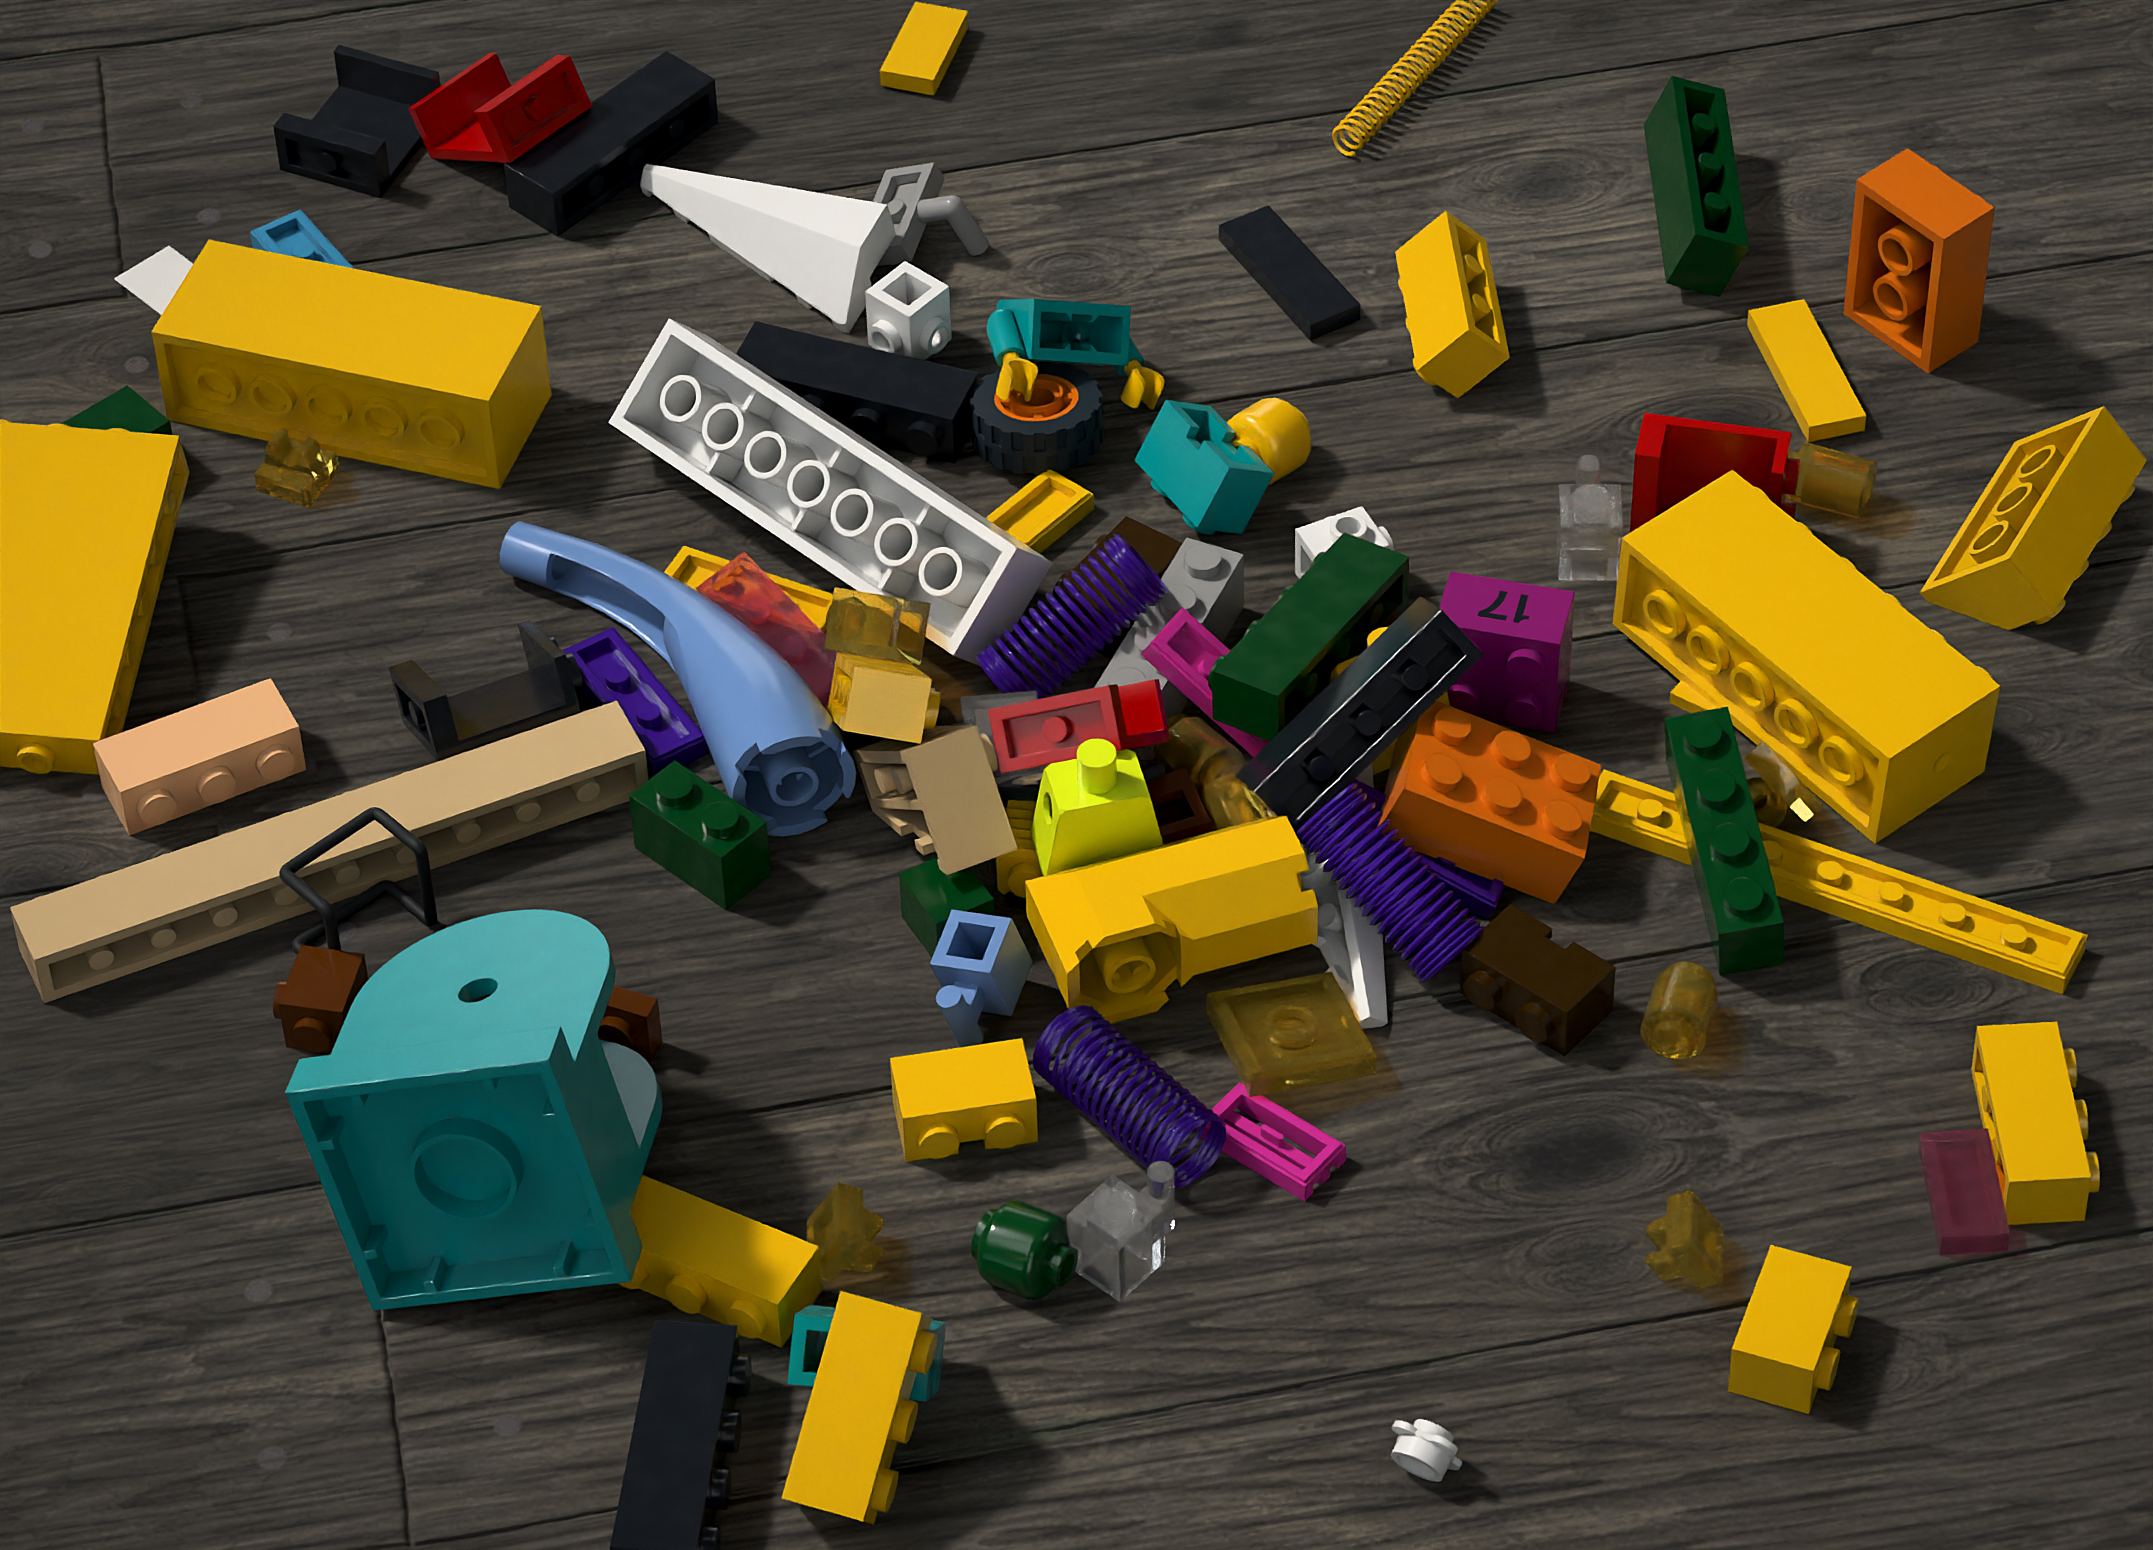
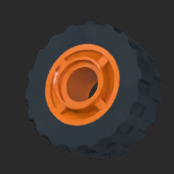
(1049, 432)

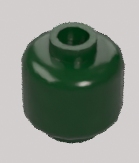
(1023, 1250)

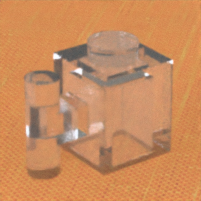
(1589, 525)
(1123, 1230)

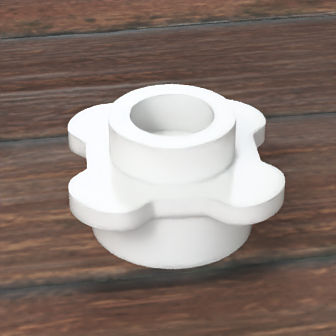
(1424, 1449)

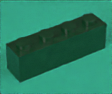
(1695, 186)
(1305, 635)
(1724, 841)

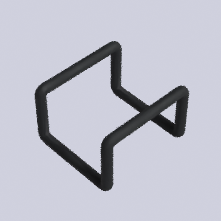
(331, 918)

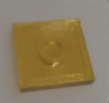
(1291, 1034)

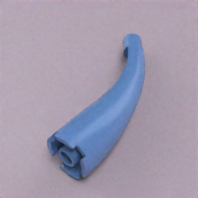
(755, 711)

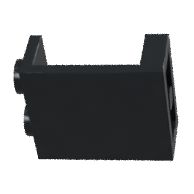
(364, 127)
(492, 710)

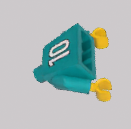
(1068, 334)

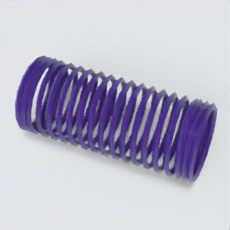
(1148, 591)
(1431, 957)
(1090, 1058)

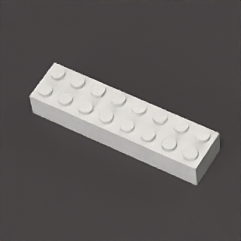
(828, 490)

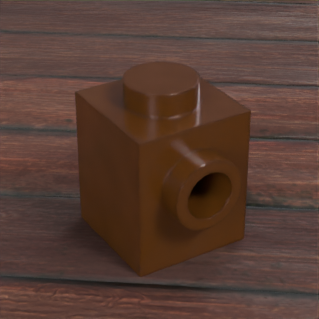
(318, 996)

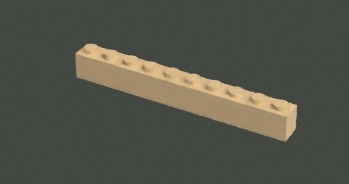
(234, 880)

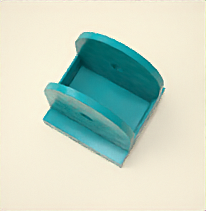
(484, 1134)

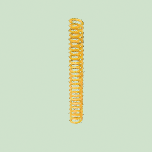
(1397, 68)

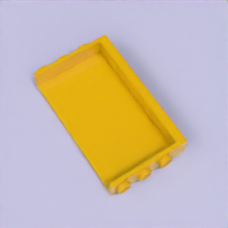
(79, 582)

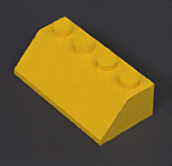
(2037, 523)

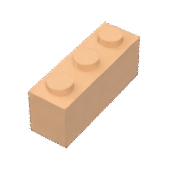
(199, 756)

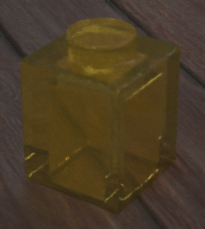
(876, 625)

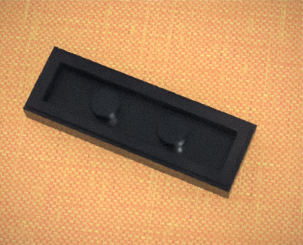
(1289, 272)

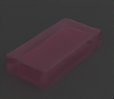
(1963, 1192)

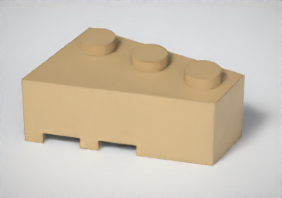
(940, 794)

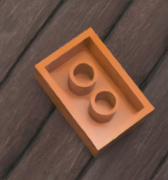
(1918, 260)
(1491, 800)

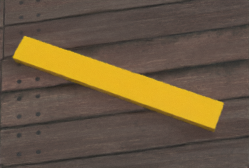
(1861, 890)

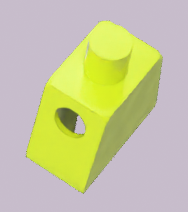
(1092, 809)

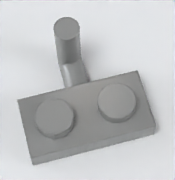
(914, 202)

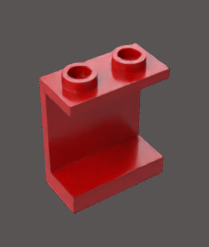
(490, 120)
(1687, 454)
(1055, 726)

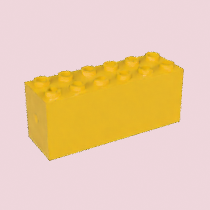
(354, 361)
(1805, 655)

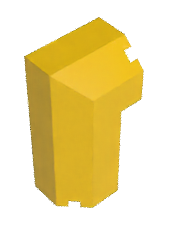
(1170, 913)

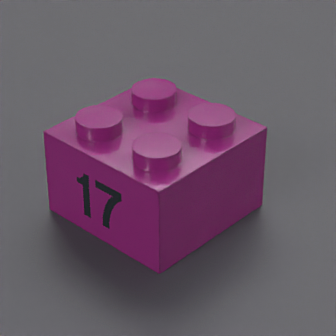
(1523, 645)

